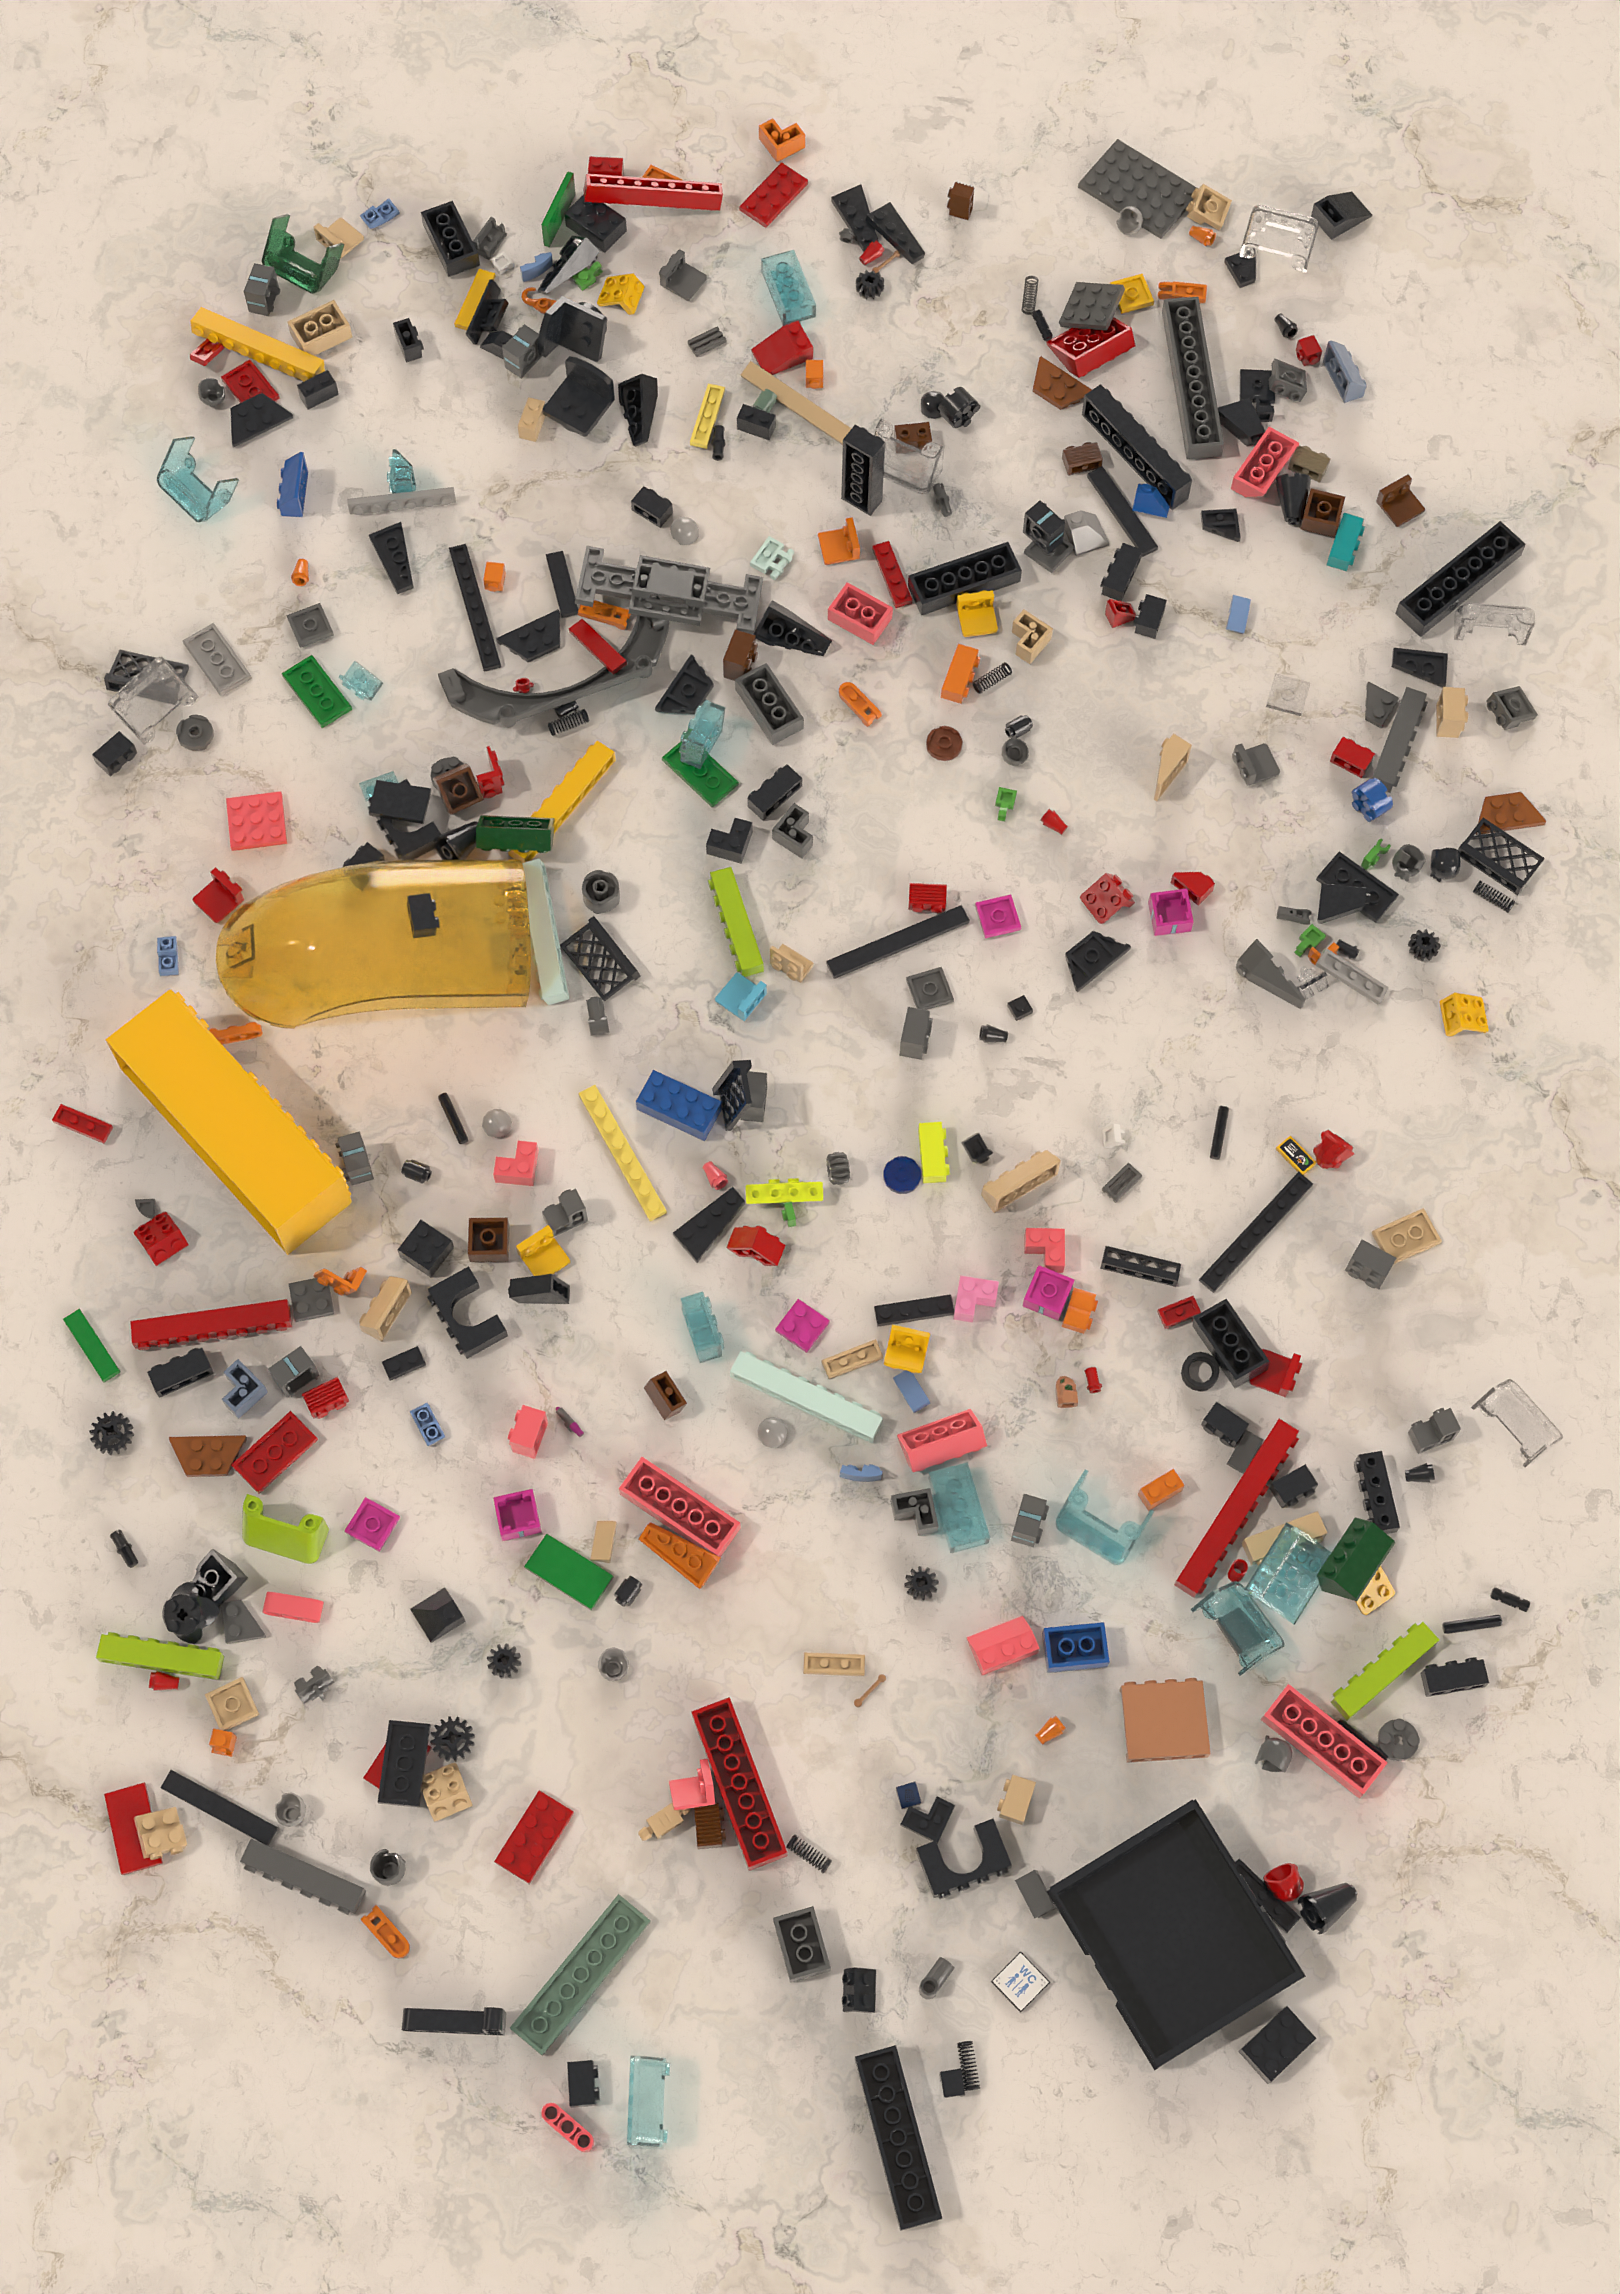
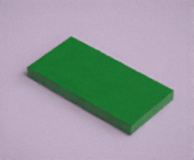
(557, 209)
(316, 691)
(709, 781)
(568, 1572)

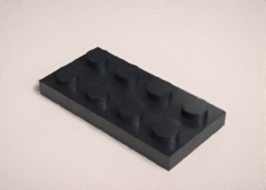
(1346, 872)
(404, 1763)

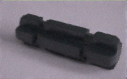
(1042, 325)
(1510, 1599)

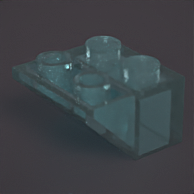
(401, 474)

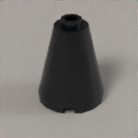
(1293, 496)
(457, 843)
(1326, 1906)

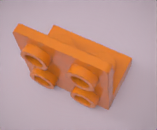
(840, 544)
(341, 1285)

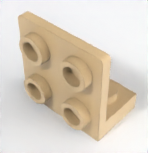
(338, 233)
(790, 962)

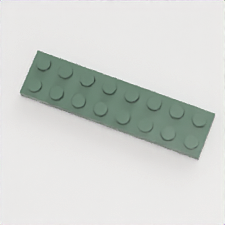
(580, 1975)

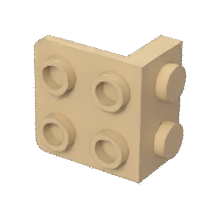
(445, 1792)

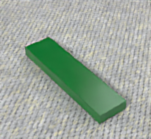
(91, 1345)

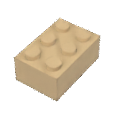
(320, 328)

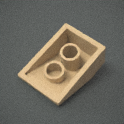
(1173, 759)

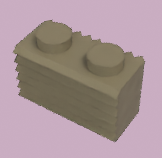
(1309, 463)

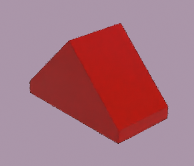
(1119, 612)

